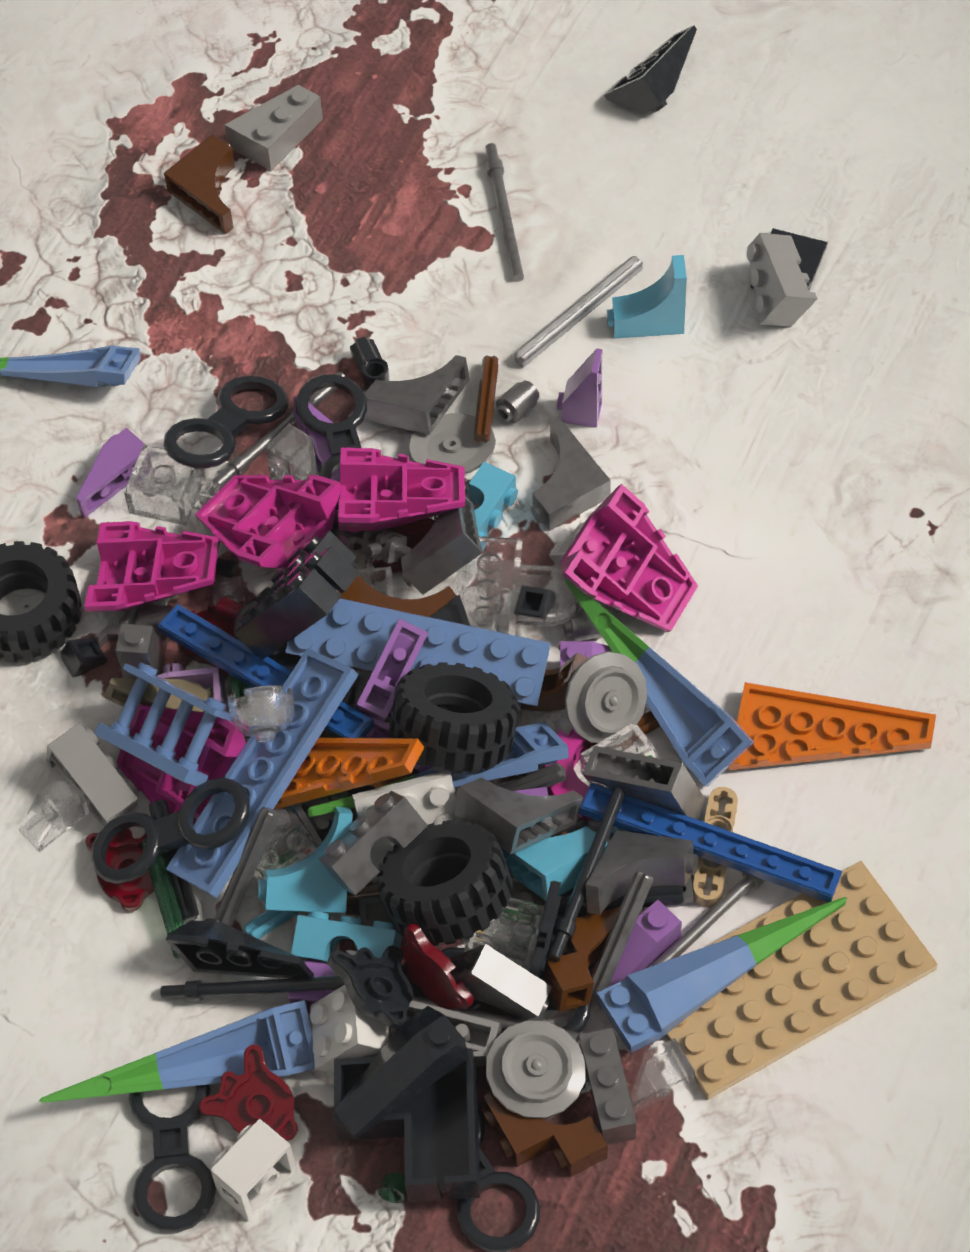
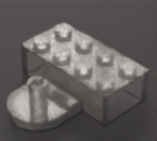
(493, 584)

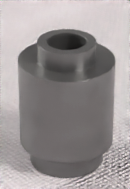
(517, 401)
(581, 627)

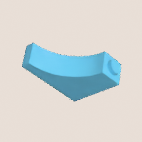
(654, 309)
(551, 859)
(308, 883)

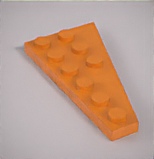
(816, 727)
(349, 763)

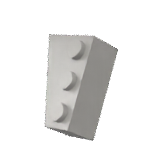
(777, 280)

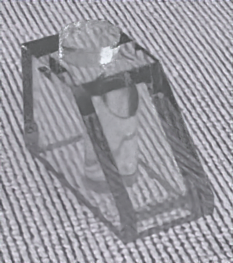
(53, 812)
(661, 1075)

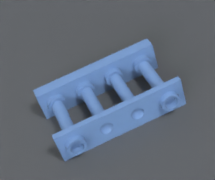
(141, 743)

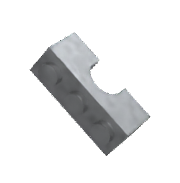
(350, 857)
(608, 1086)

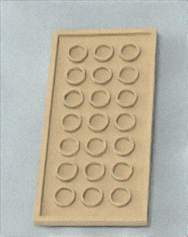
(806, 985)

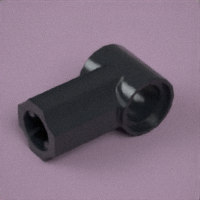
(369, 361)

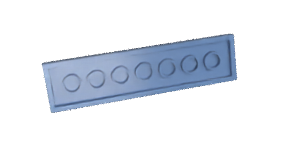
(359, 632)
(265, 770)

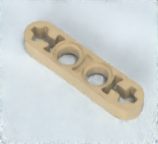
(717, 873)

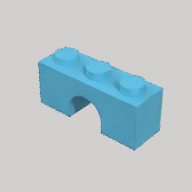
(493, 491)
(317, 936)

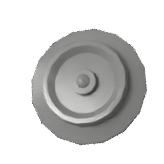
(452, 443)
(605, 696)
(535, 1069)

